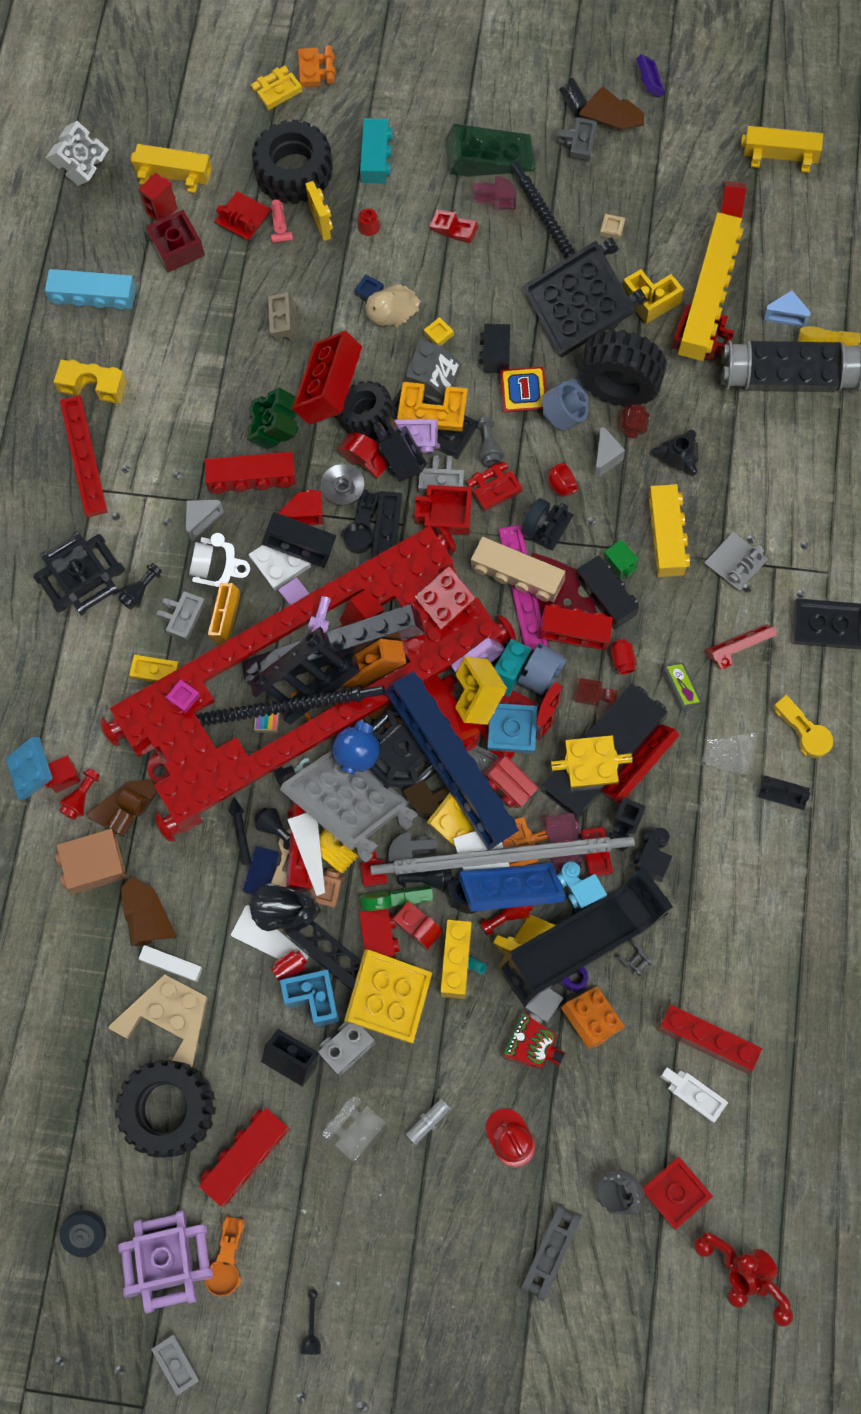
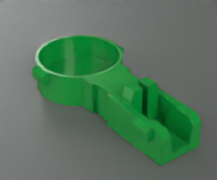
(386, 899)

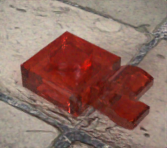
(591, 692)

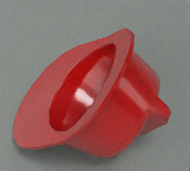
(510, 1137)

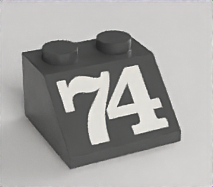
(434, 368)

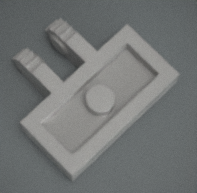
(442, 477)
(184, 616)

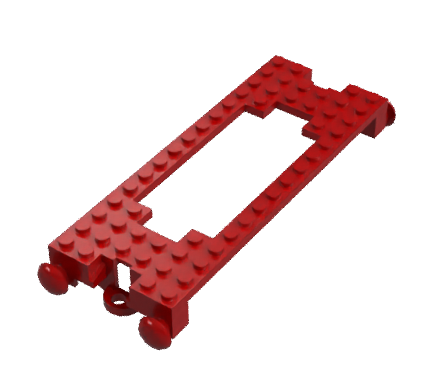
(203, 775)

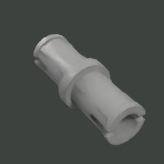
(428, 1121)

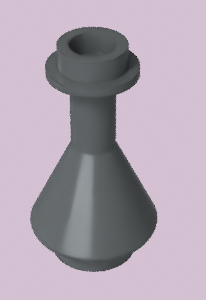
(490, 451)

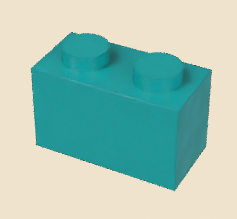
(512, 664)

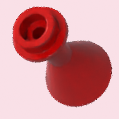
(74, 804)
(507, 914)

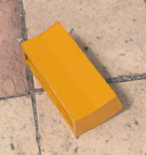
(224, 613)

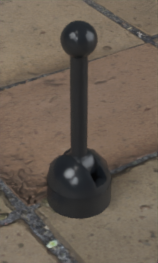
(311, 1344)

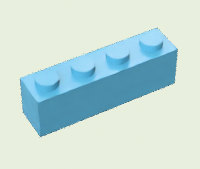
(90, 289)

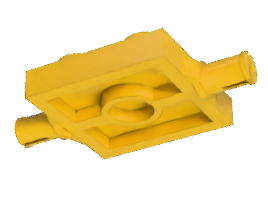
(591, 761)

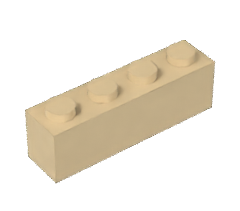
(518, 570)

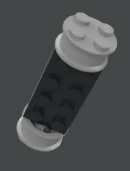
(791, 366)

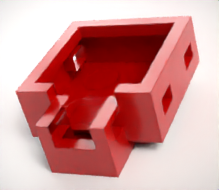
(717, 346)
(446, 508)

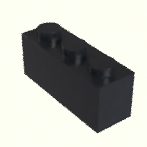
(299, 539)
(607, 591)

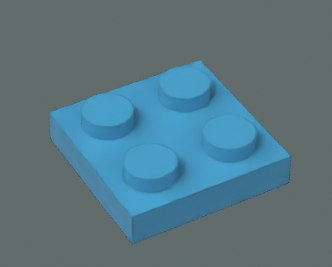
(513, 728)
(28, 768)

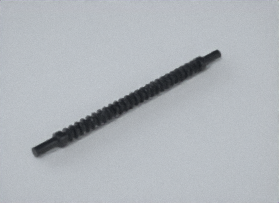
(551, 224)
(356, 694)

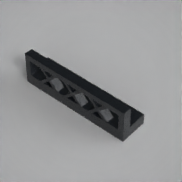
(322, 958)

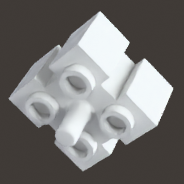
(77, 153)

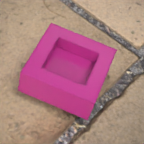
(183, 696)

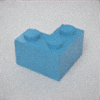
(313, 990)

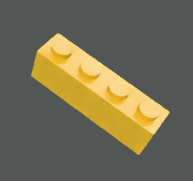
(668, 531)

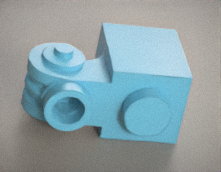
(582, 892)

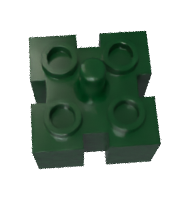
(272, 419)

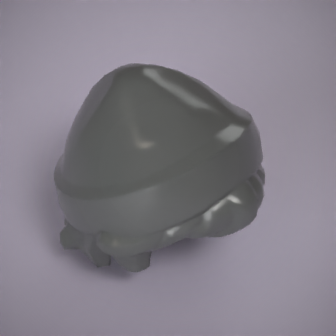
(620, 1192)

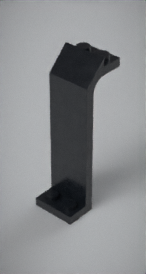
(584, 937)

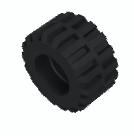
(362, 398)

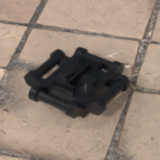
(78, 572)

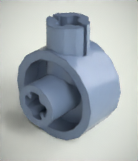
(566, 404)

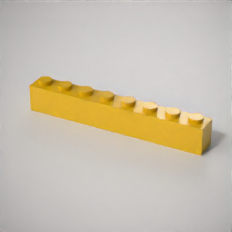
(710, 287)

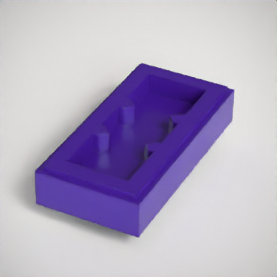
(650, 75)

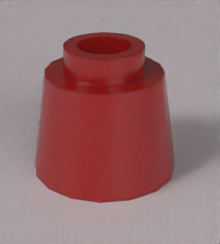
(368, 222)

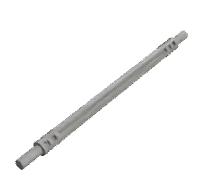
(502, 855)

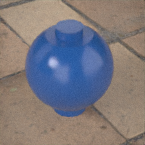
(356, 748)

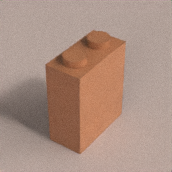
(90, 861)

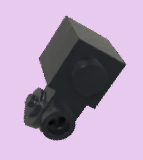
(627, 820)
(651, 857)

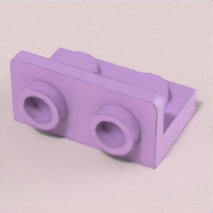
(423, 432)

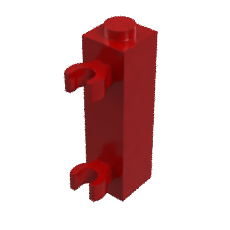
(441, 692)

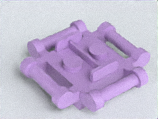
(164, 1260)

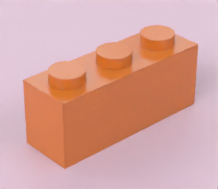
(377, 662)

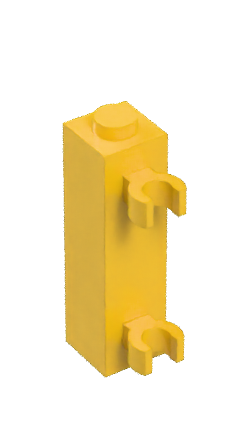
(782, 145)
(172, 164)

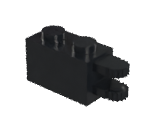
(399, 450)

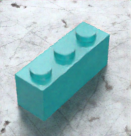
(376, 151)

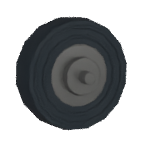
(535, 517)
(82, 1233)

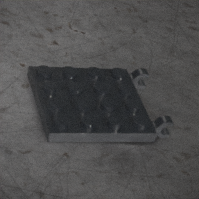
(581, 297)

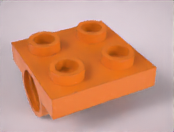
(593, 1017)

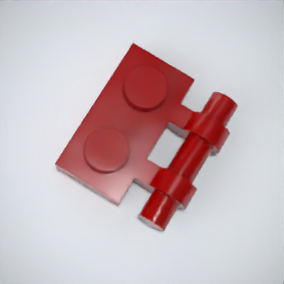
(496, 491)

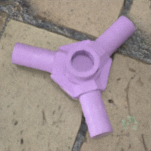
(319, 620)

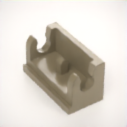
(282, 317)

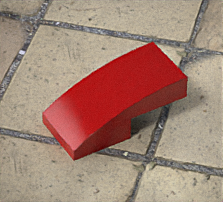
(451, 226)

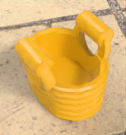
(334, 854)

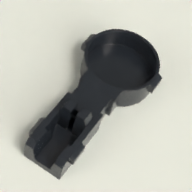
(358, 539)

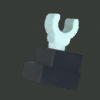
(285, 774)

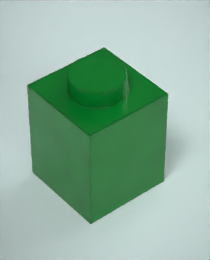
(621, 560)

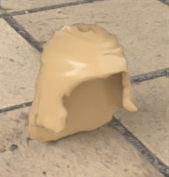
(392, 305)

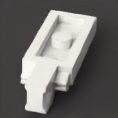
(695, 1094)

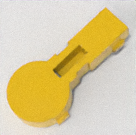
(817, 334)
(815, 742)

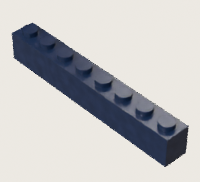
(451, 760)

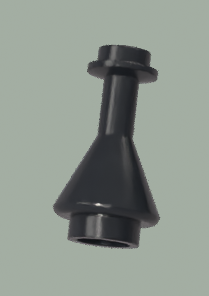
(132, 595)
(269, 822)
(437, 879)

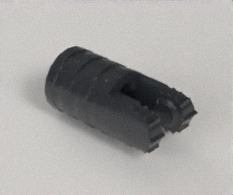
(574, 98)

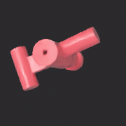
(279, 223)

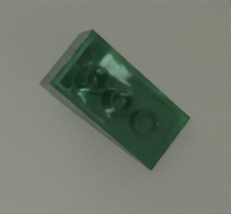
(487, 151)

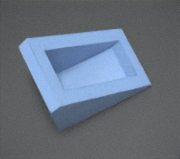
(788, 311)

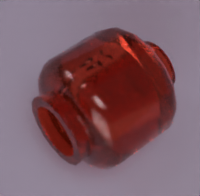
(634, 420)

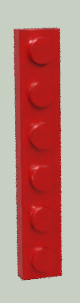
(83, 456)

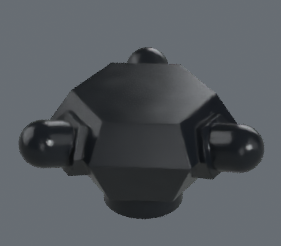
(680, 452)

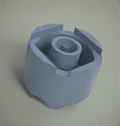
(540, 669)

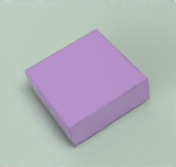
(293, 591)

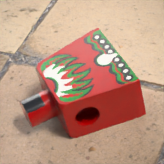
(532, 1045)

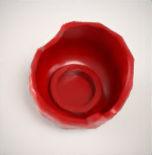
(562, 480)

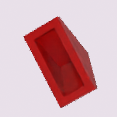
(733, 198)

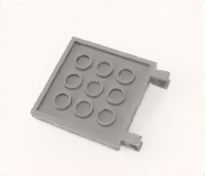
(347, 803)

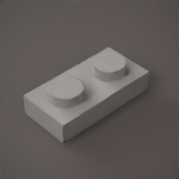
(175, 1365)

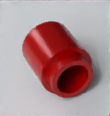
(623, 657)
(289, 965)

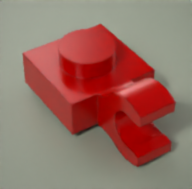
(373, 880)

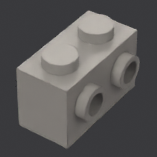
(346, 1047)

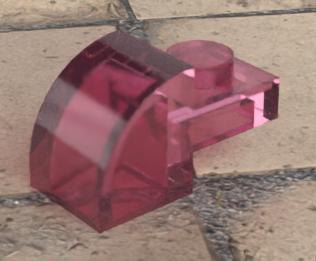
(500, 193)

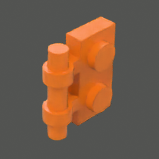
(310, 66)

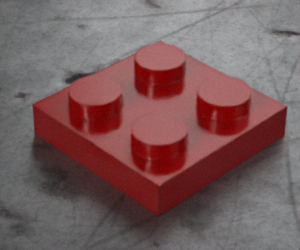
(677, 1193)

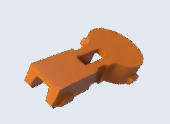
(227, 1277)

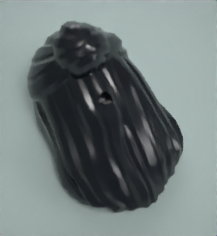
(283, 907)

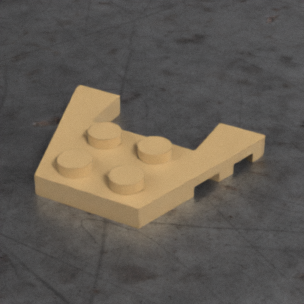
(171, 1008)

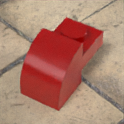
(418, 925)

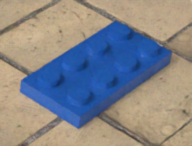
(511, 887)

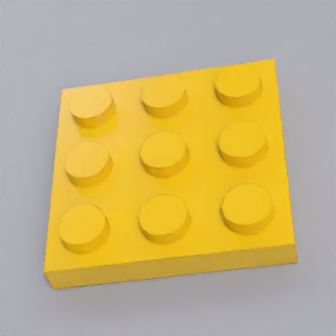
(388, 996)

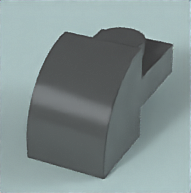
(405, 848)

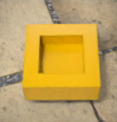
(438, 332)

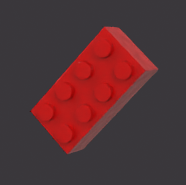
(327, 378)

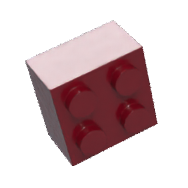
(175, 241)

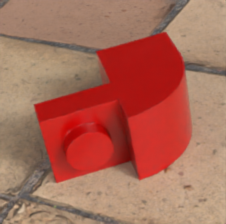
(363, 451)

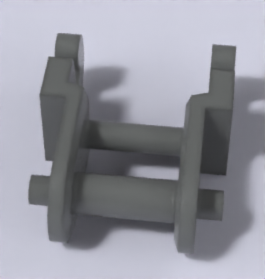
(630, 963)

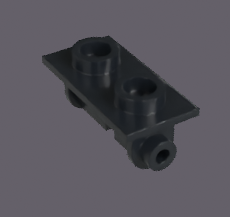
(558, 521)
(784, 792)

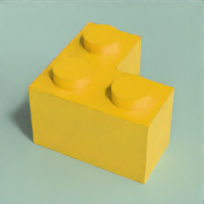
(661, 295)
(482, 690)

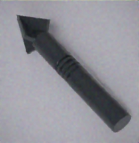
(236, 810)

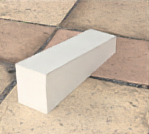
(170, 963)

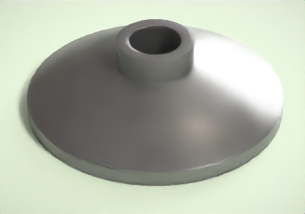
(340, 476)

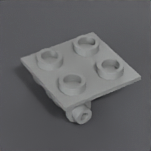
(736, 561)

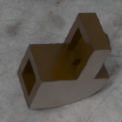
(422, 800)

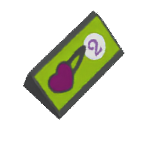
(681, 686)

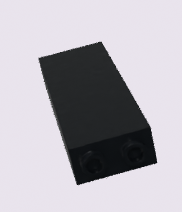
(631, 723)

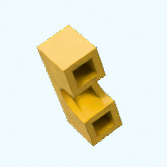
(74, 376)
(456, 959)

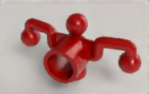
(749, 1275)

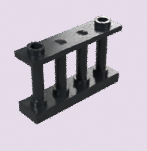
(326, 681)

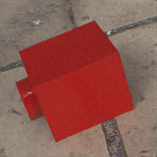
(63, 774)

